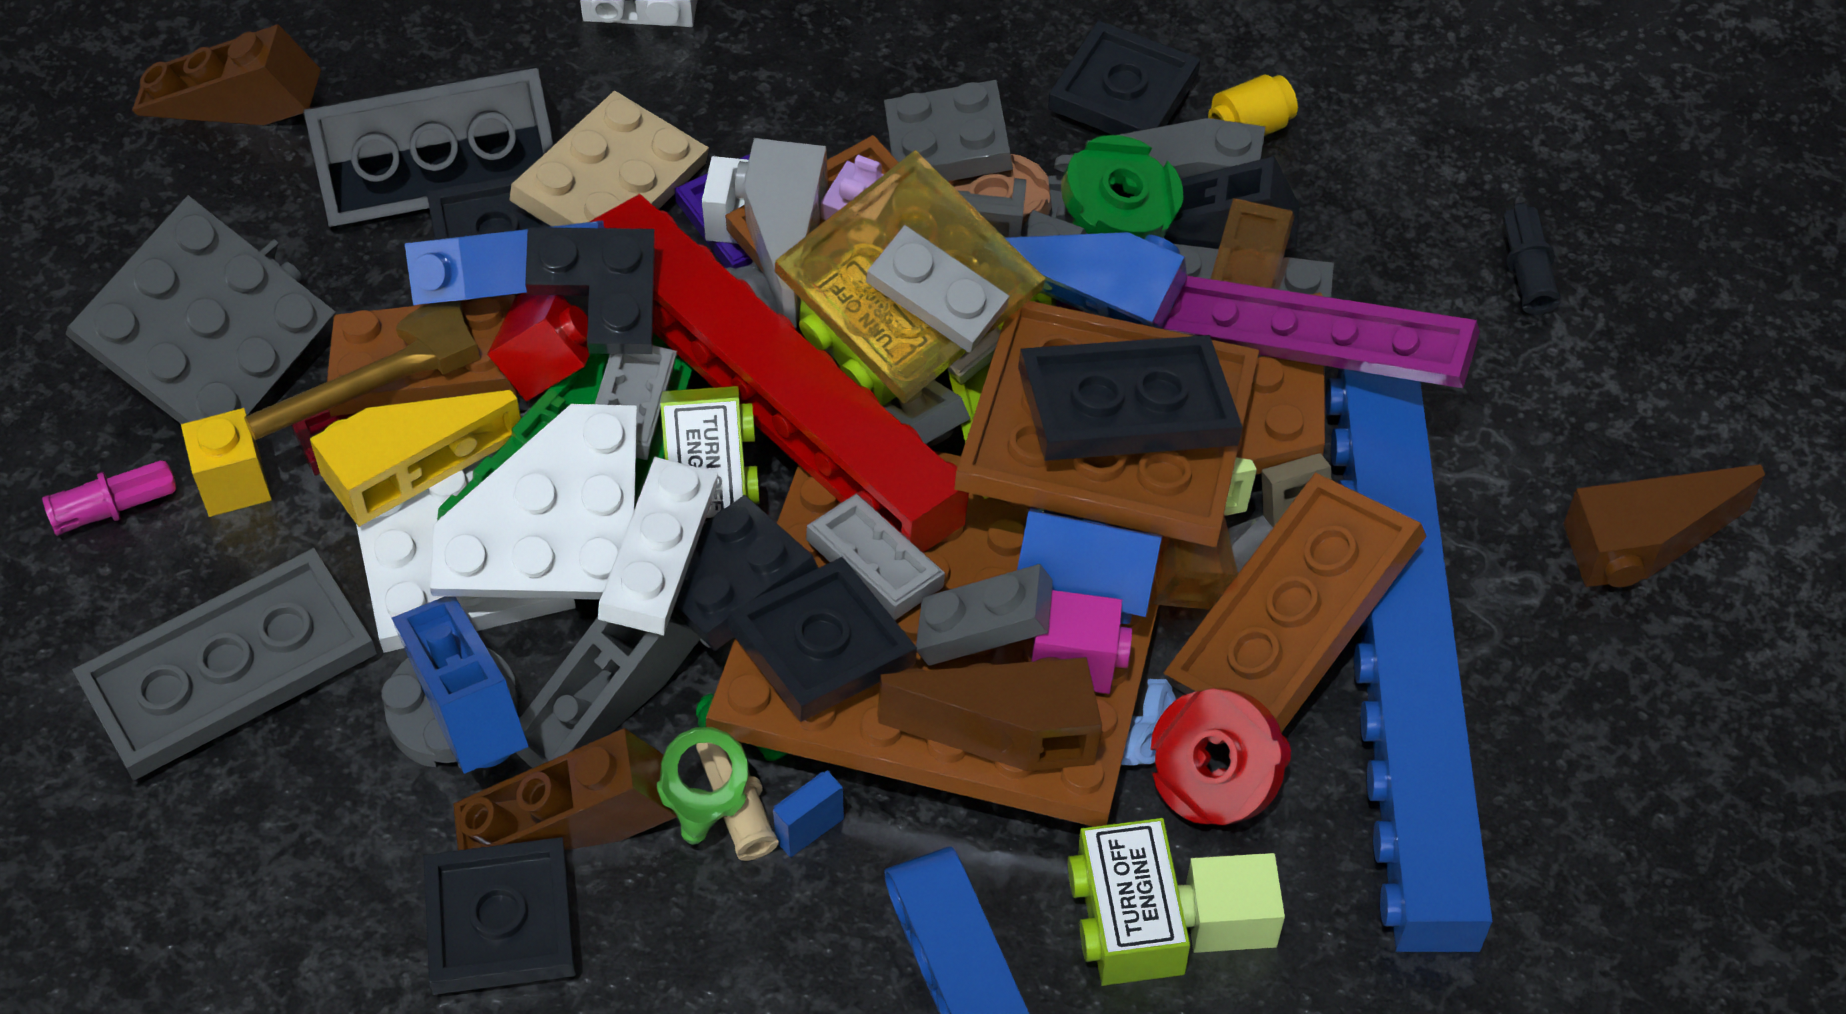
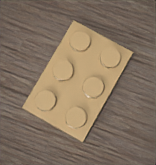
(607, 161)

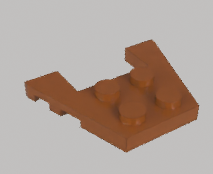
(1283, 413)

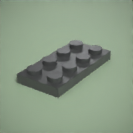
(224, 663)

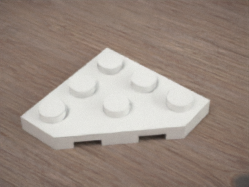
(546, 515)

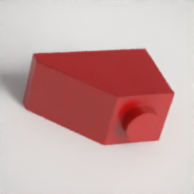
(540, 343)

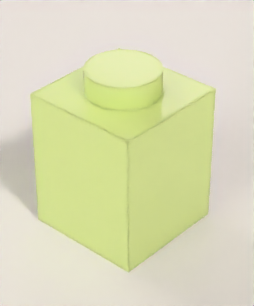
(1233, 902)

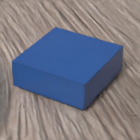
(808, 813)

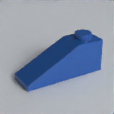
(471, 265)
(1109, 273)
(461, 683)

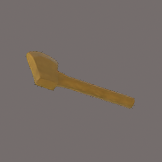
(435, 341)

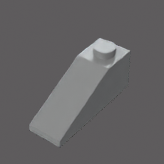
(782, 205)

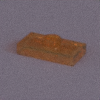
(1253, 244)

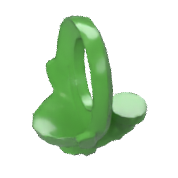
(695, 807)

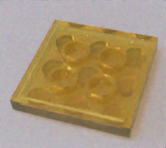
(833, 262)

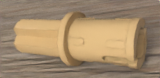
(750, 824)

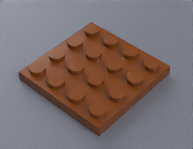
(1152, 492)

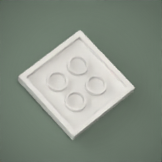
(398, 566)

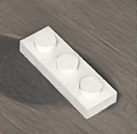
(658, 546)

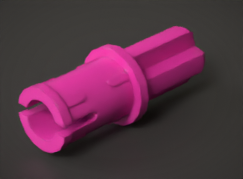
(108, 496)

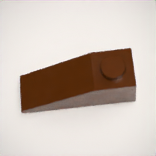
(1644, 525)

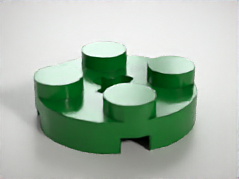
(1124, 161)

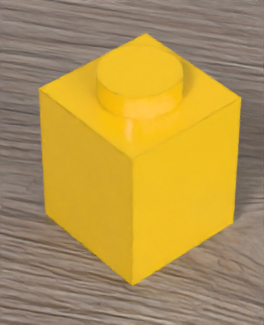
(225, 462)

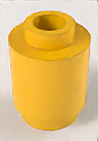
(1258, 102)

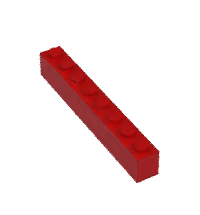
(794, 388)

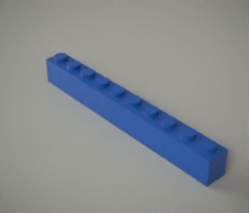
(1413, 684)

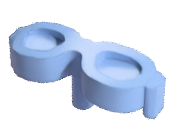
(1138, 743)

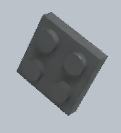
(952, 129)

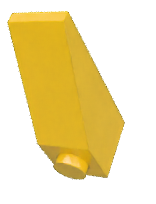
(408, 447)

